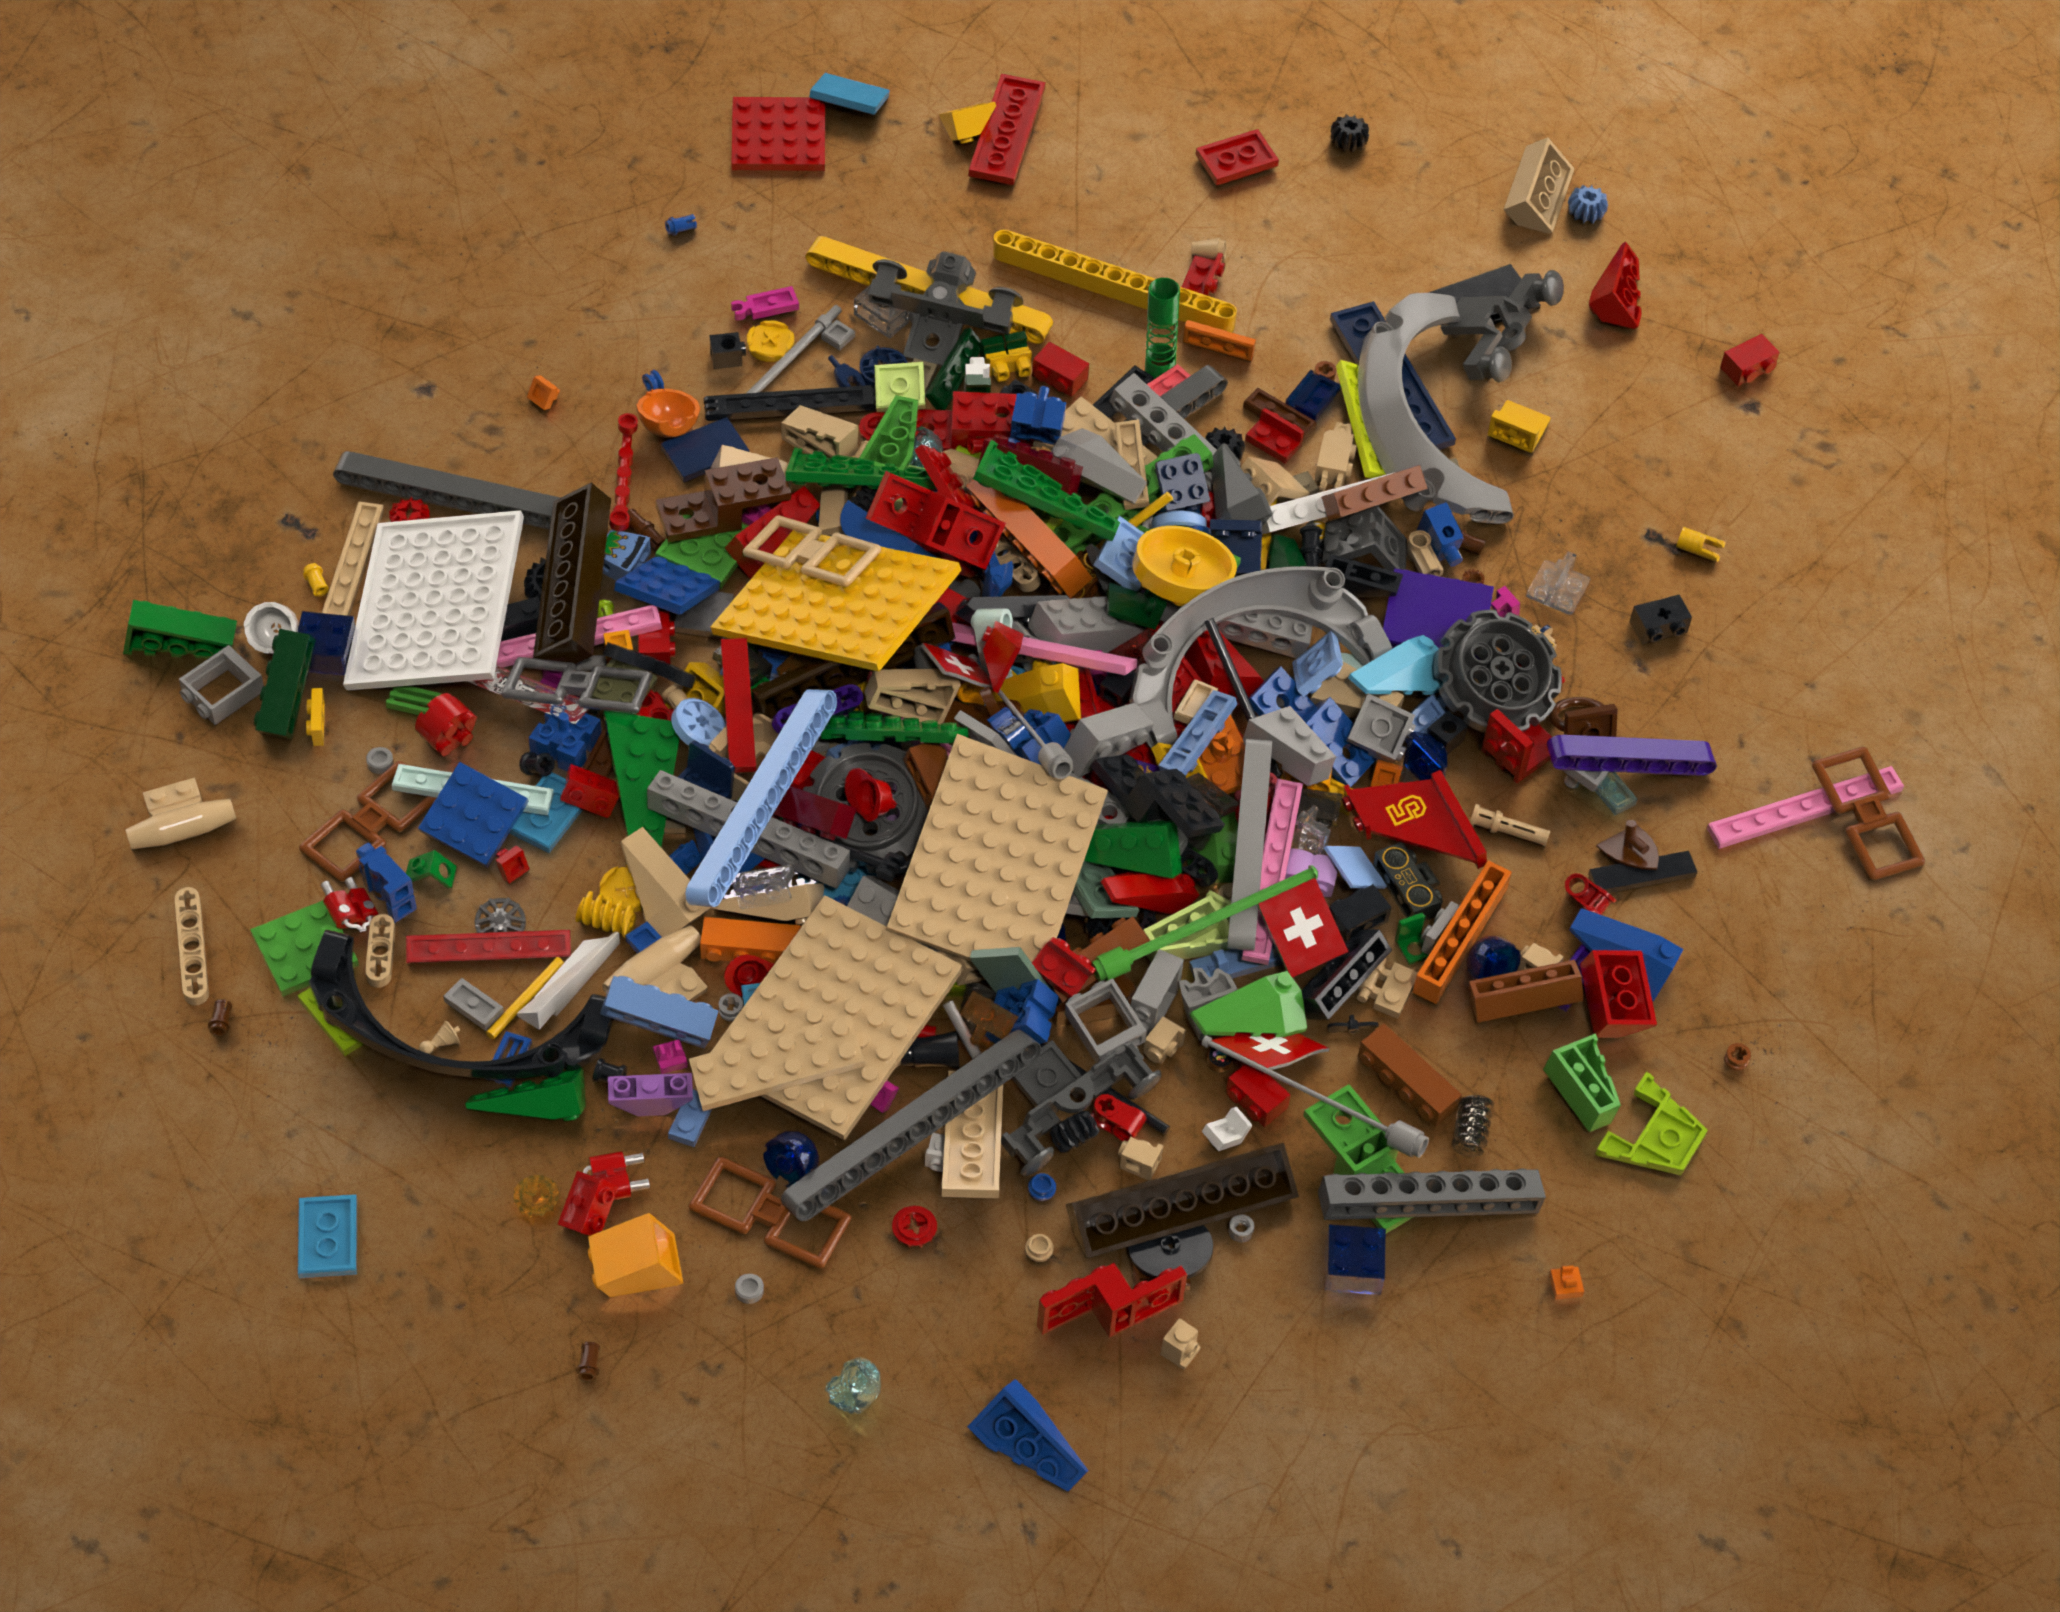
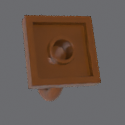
(1593, 720)

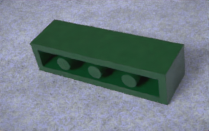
(285, 684)

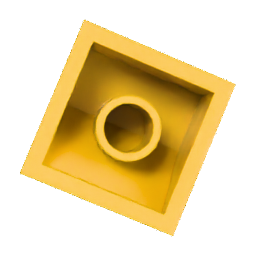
(707, 686)

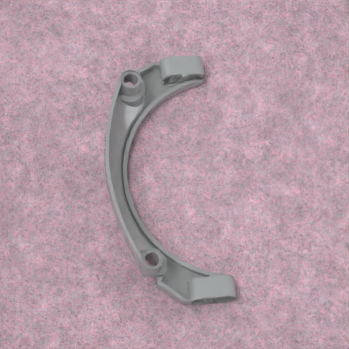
(1394, 430)
(1279, 591)

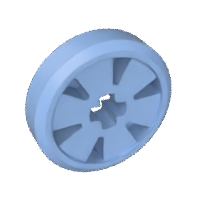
(1178, 518)
(697, 721)

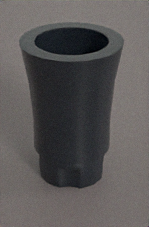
(933, 1051)

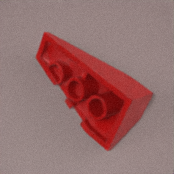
(1151, 891)

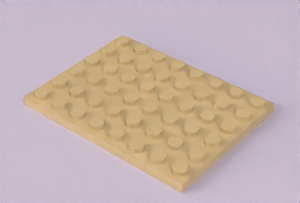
(996, 854)
(838, 969)

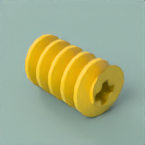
(606, 914)

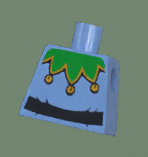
(624, 553)

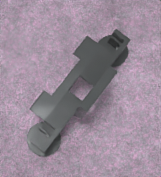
(1491, 354)
(1048, 1089)

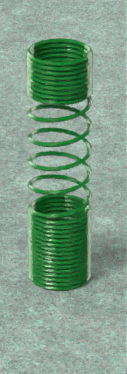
(1162, 311)

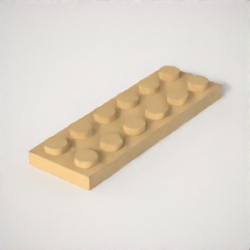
(776, 1062)
(974, 1149)

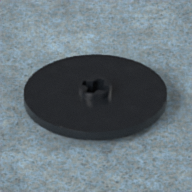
(1190, 1250)

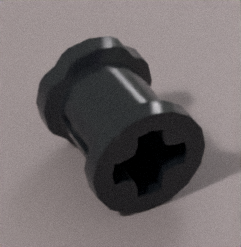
(532, 763)
(604, 1070)

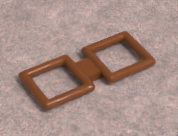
(1868, 813)
(366, 822)
(768, 1211)

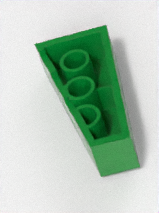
(176, 631)
(1138, 847)

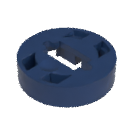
(877, 355)

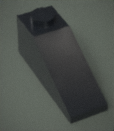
(1365, 579)

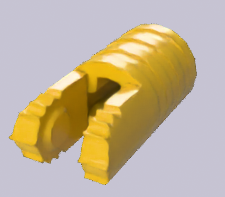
(1693, 543)

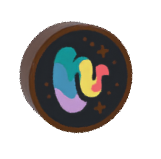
(1219, 1061)

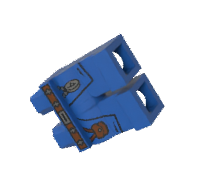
(386, 881)

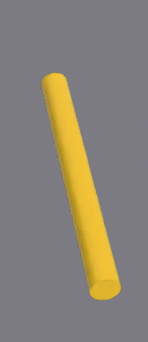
(1147, 512)
(524, 998)

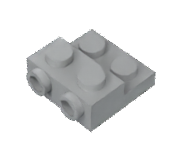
(1381, 729)

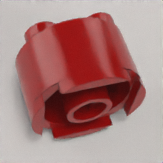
(446, 724)

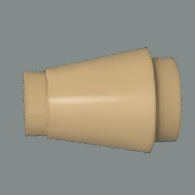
(1209, 248)

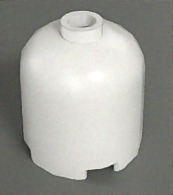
(260, 622)

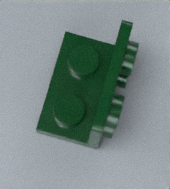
(1135, 606)

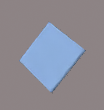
(1355, 867)

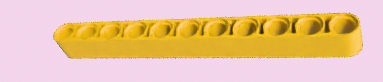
(857, 266)
(1105, 278)

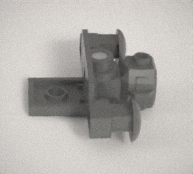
(940, 309)

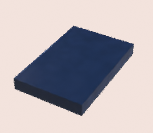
(697, 449)

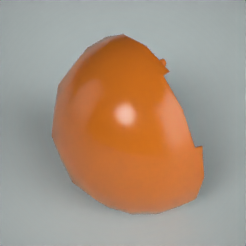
(668, 412)

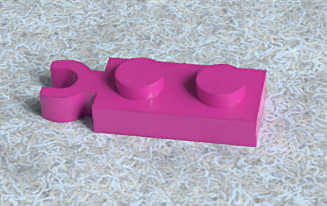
(766, 304)

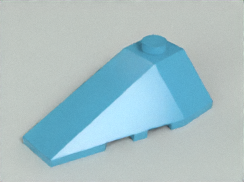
(1403, 669)

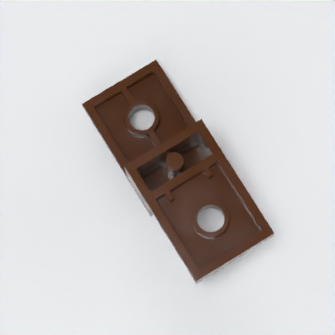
(721, 503)

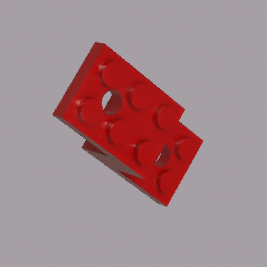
(971, 417)
(949, 485)
(935, 520)
(1111, 1299)

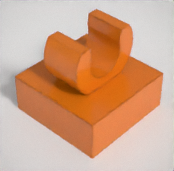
(542, 392)
(1386, 773)
(1566, 1282)

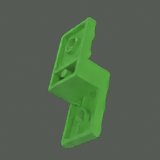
(1356, 1144)

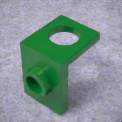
(428, 865)
(1409, 933)

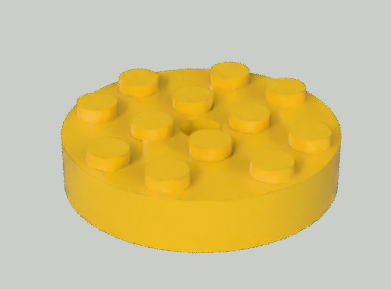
(1181, 562)

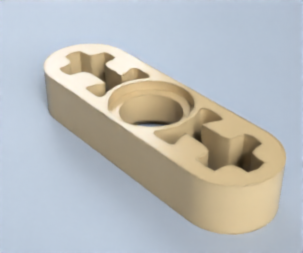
(384, 960)

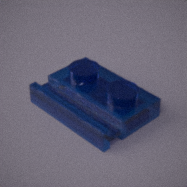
(1313, 395)

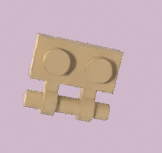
(1395, 991)

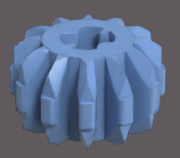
(1587, 204)

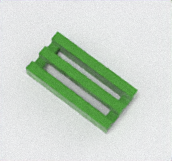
(411, 694)

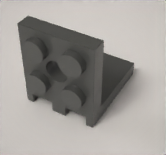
(1367, 533)

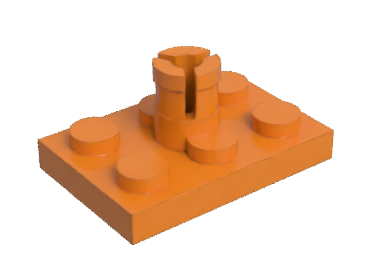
(1225, 758)

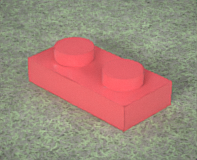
(1168, 380)

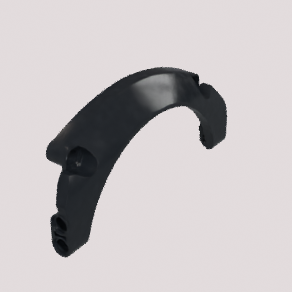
(343, 1006)

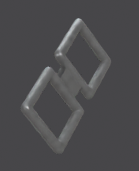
(577, 683)

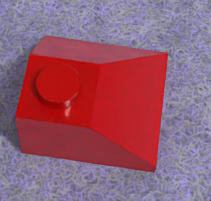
(1000, 651)

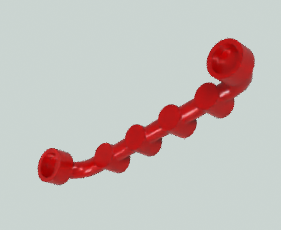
(619, 518)

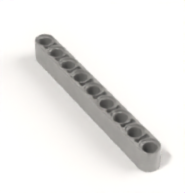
(1250, 841)

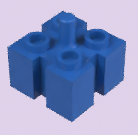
(1038, 418)
(1048, 727)
(566, 740)
(1034, 1007)

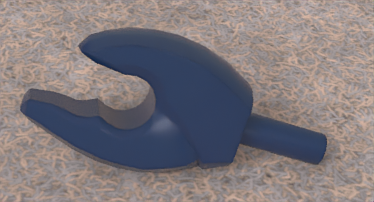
(844, 374)

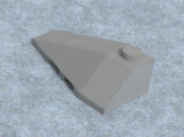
(1101, 464)

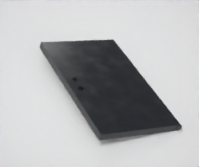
(1492, 283)

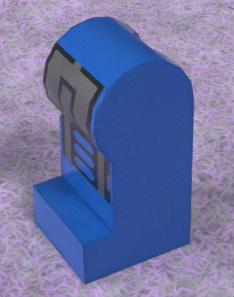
(1009, 728)

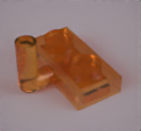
(987, 1017)

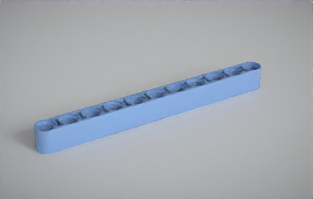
(761, 798)

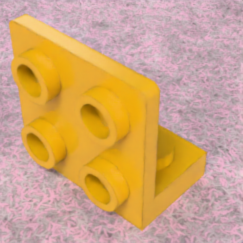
(1518, 426)

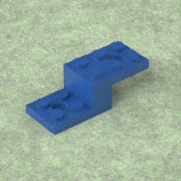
(1323, 718)

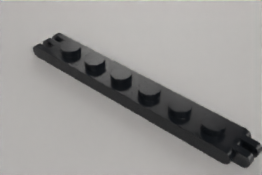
(785, 402)

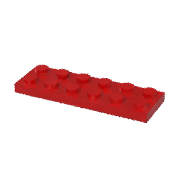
(1007, 130)

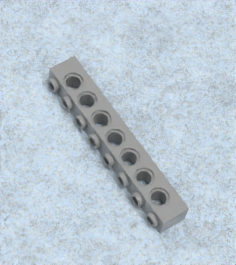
(777, 843)

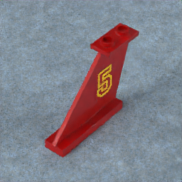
(1416, 814)

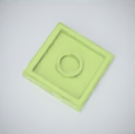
(899, 380)

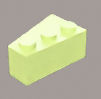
(1197, 944)

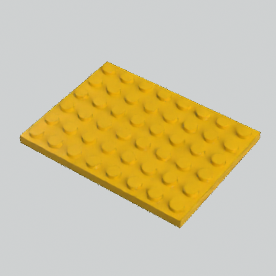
(834, 622)

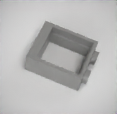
(210, 669)
(1157, 989)
(1100, 992)

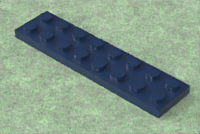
(1353, 326)

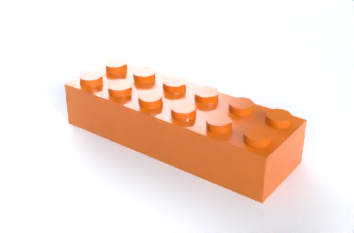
(1033, 539)

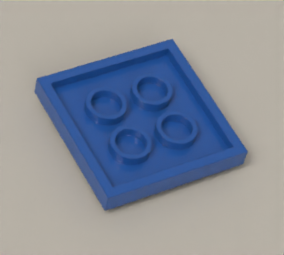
(667, 585)
(473, 814)

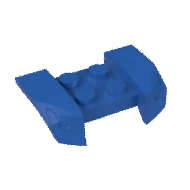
(996, 576)

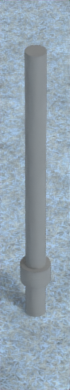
(821, 324)

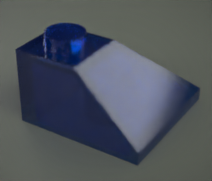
(1424, 756)

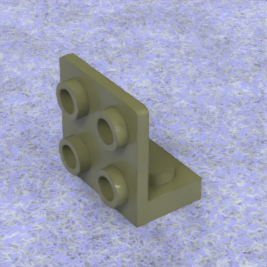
(618, 689)

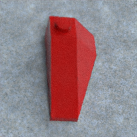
(1616, 291)

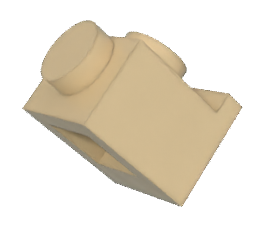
(1537, 956)
(1163, 1040)
(1140, 1157)
(1180, 1344)

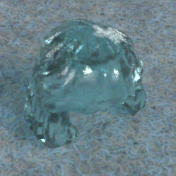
(855, 1386)

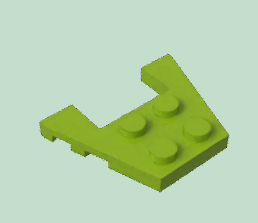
(1667, 1139)

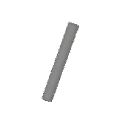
(961, 1028)

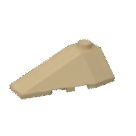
(659, 884)
(799, 908)

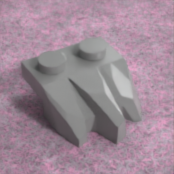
(1204, 991)

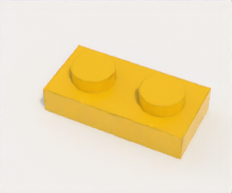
(316, 709)

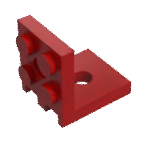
(1513, 749)

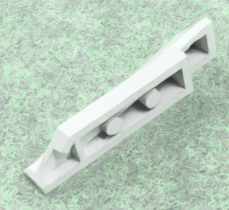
(568, 980)

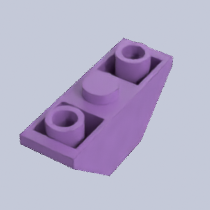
(650, 1093)

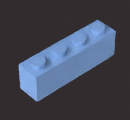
(659, 1011)

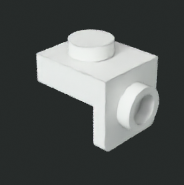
(1228, 1131)

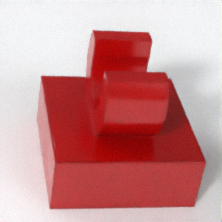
(512, 863)

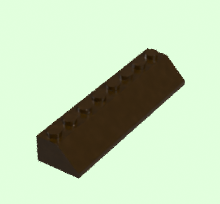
(573, 576)
(823, 674)
(1182, 1200)

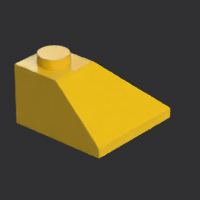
(967, 121)

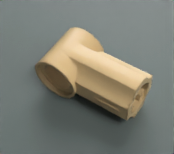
(1422, 555)

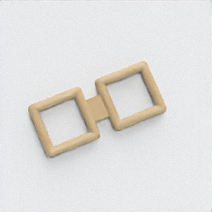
(812, 551)

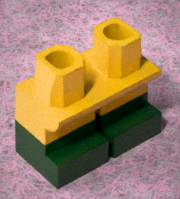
(1007, 355)

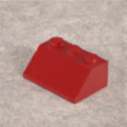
(1617, 993)

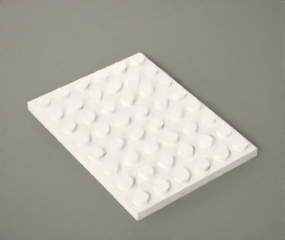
(434, 601)

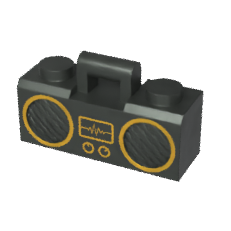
(1406, 883)

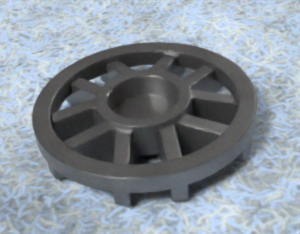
(500, 920)

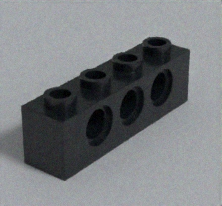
(1344, 974)

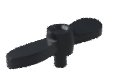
(1351, 1026)

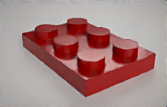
(1237, 157)

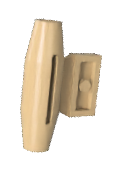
(178, 815)
(662, 965)

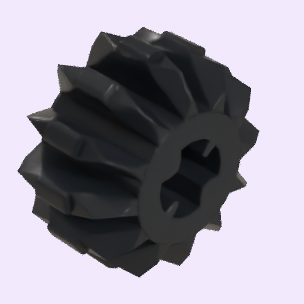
(1349, 133)
(1224, 436)
(1074, 1131)

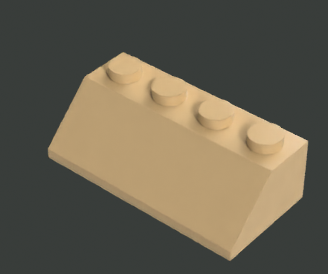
(1539, 187)

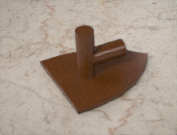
(1632, 847)

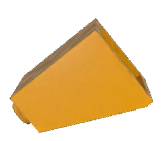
(634, 1257)

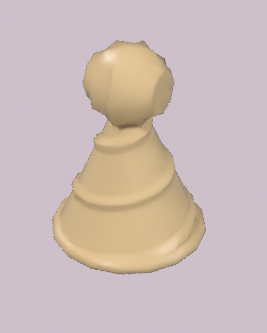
(445, 1036)

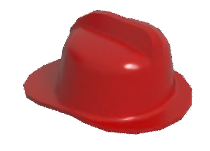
(868, 795)
(745, 971)

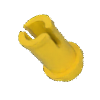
(313, 575)

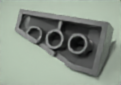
(1234, 492)

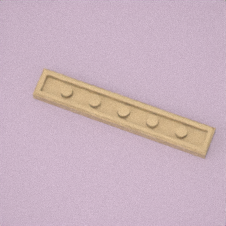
(353, 559)

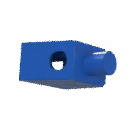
(1444, 533)

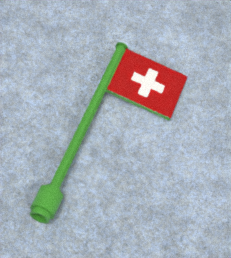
(1292, 913)

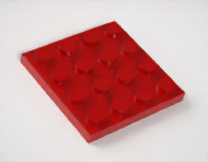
(778, 134)

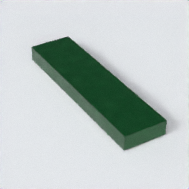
(953, 370)

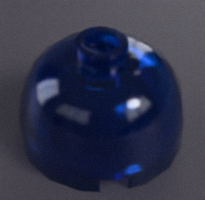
(1492, 957)
(791, 1156)

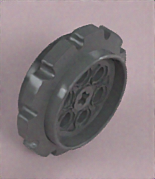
(1497, 670)
(882, 764)

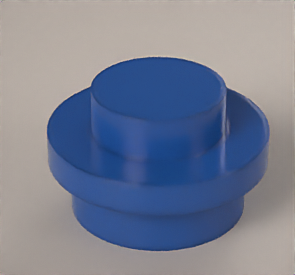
(1042, 1187)

